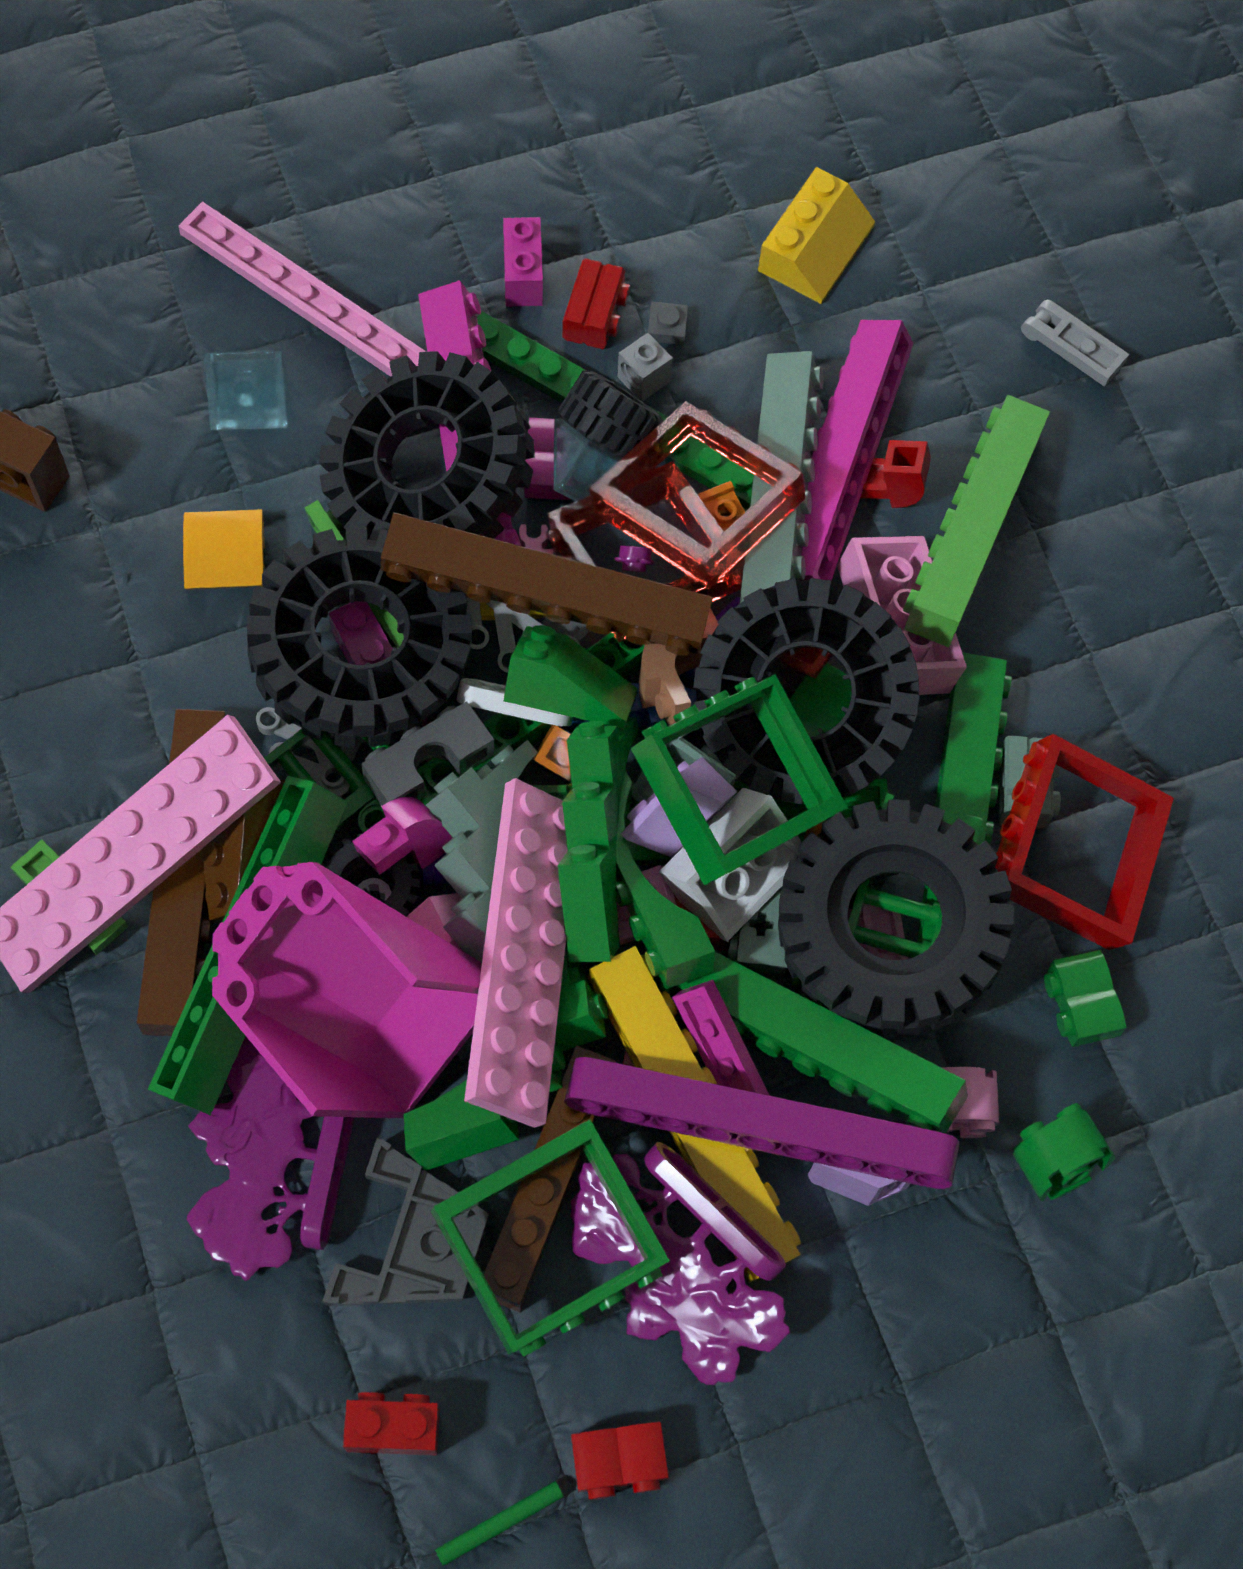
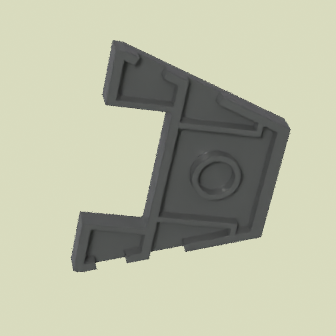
(419, 1259)

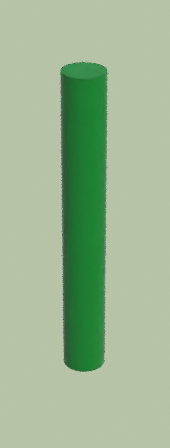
(499, 1523)

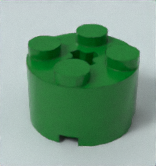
(1062, 1153)

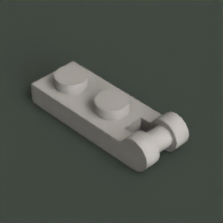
(1075, 342)

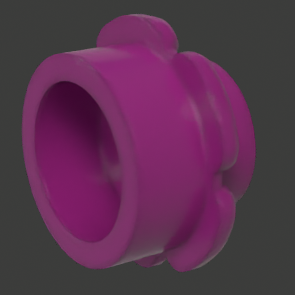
(634, 558)

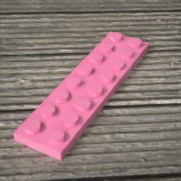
(132, 852)
(521, 961)

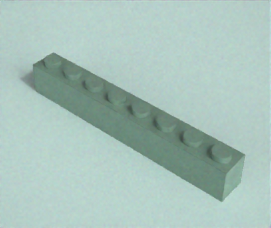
(789, 434)

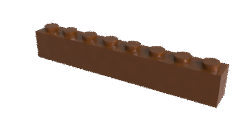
(545, 584)
(177, 915)

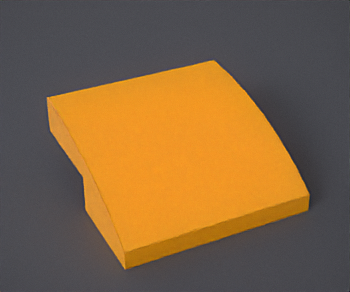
(223, 549)

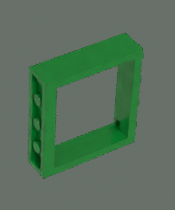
(791, 745)
(606, 1294)

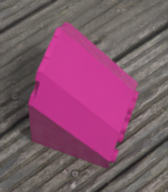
(342, 992)

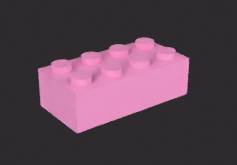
(886, 573)

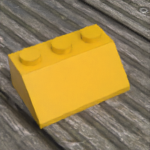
(816, 236)

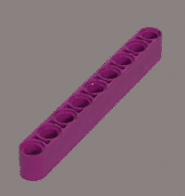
(763, 1123)

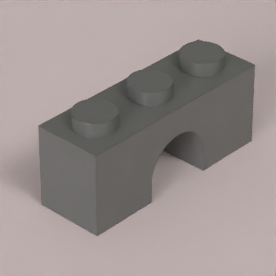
(453, 736)

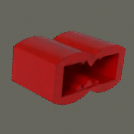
(620, 1458)

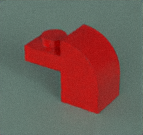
(900, 474)

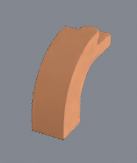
(660, 676)

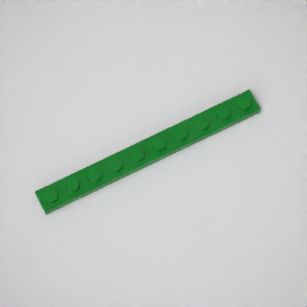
(557, 375)

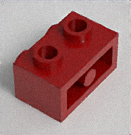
(391, 1426)

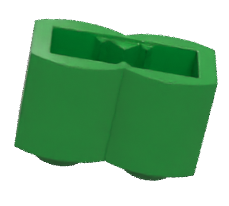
(1085, 998)

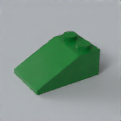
(564, 678)

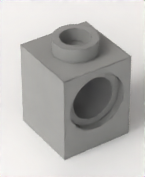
(644, 367)

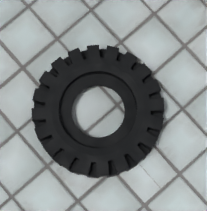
(879, 990)

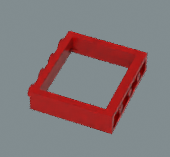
(1137, 859)

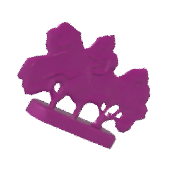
(256, 1141)
(692, 1289)

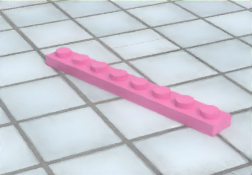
(296, 288)

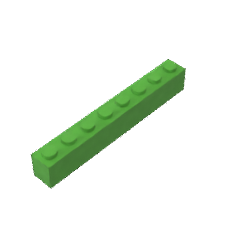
(975, 522)

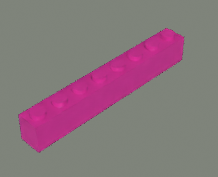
(452, 326)
(852, 437)

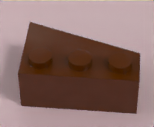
(230, 852)

